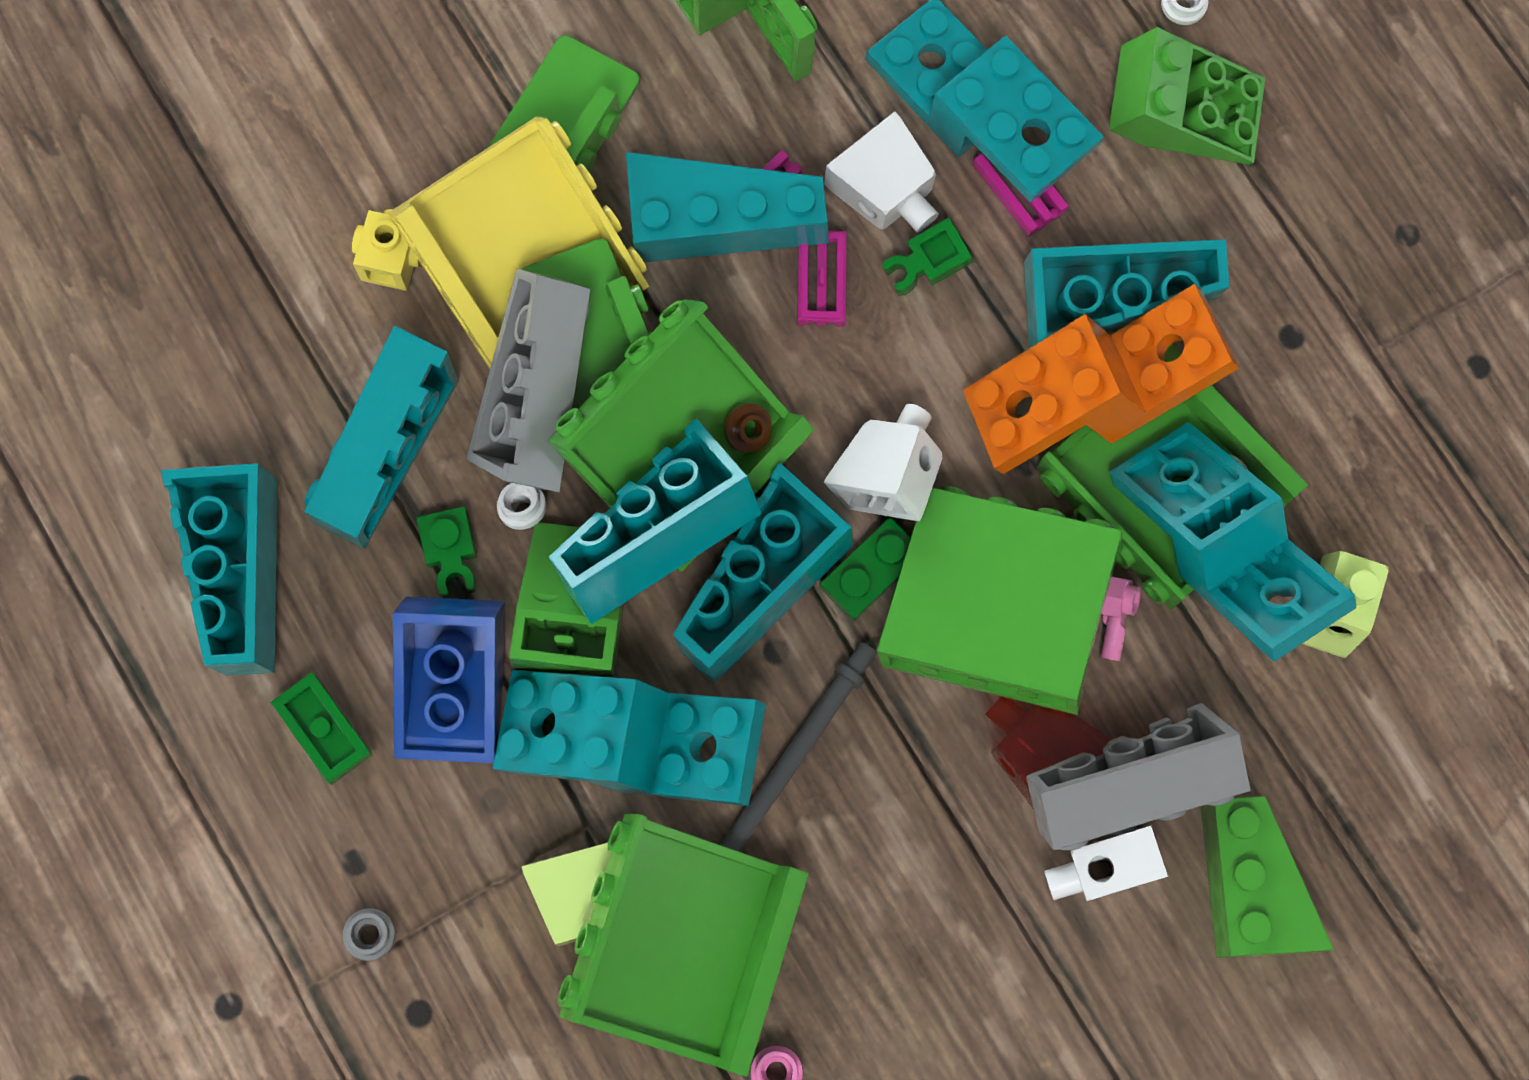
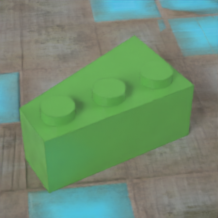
(1255, 885)

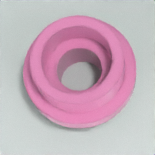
(776, 1054)

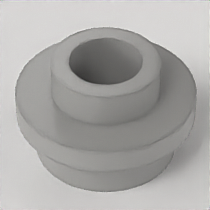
(354, 927)

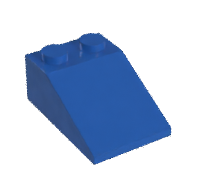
(447, 678)

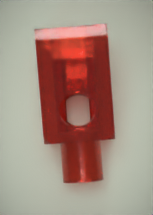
(1039, 739)

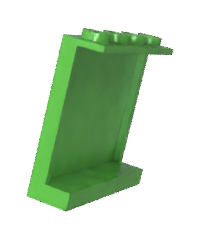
(659, 389)
(1083, 465)
(1000, 598)
(682, 944)

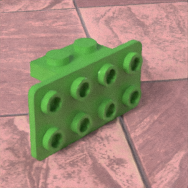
(580, 93)
(613, 309)

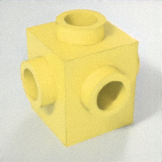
(383, 252)

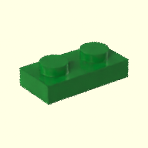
(868, 570)
(321, 728)

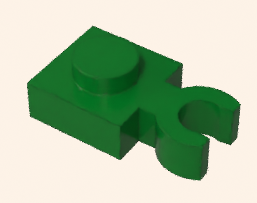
(935, 253)
(446, 543)

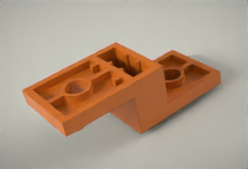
(1099, 379)

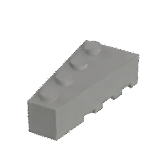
(531, 381)
(1139, 780)

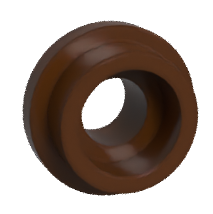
(735, 424)

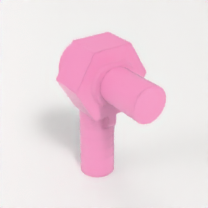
(1121, 600)

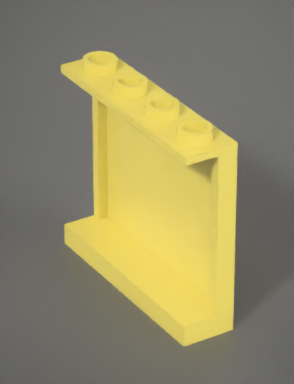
(502, 214)

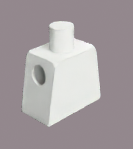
(885, 177)
(888, 467)
(1133, 861)

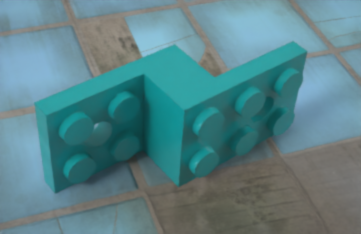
(984, 98)
(1233, 541)
(630, 737)

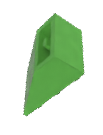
(1186, 99)
(548, 624)

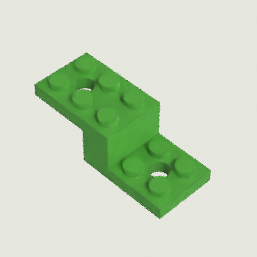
(782, 22)

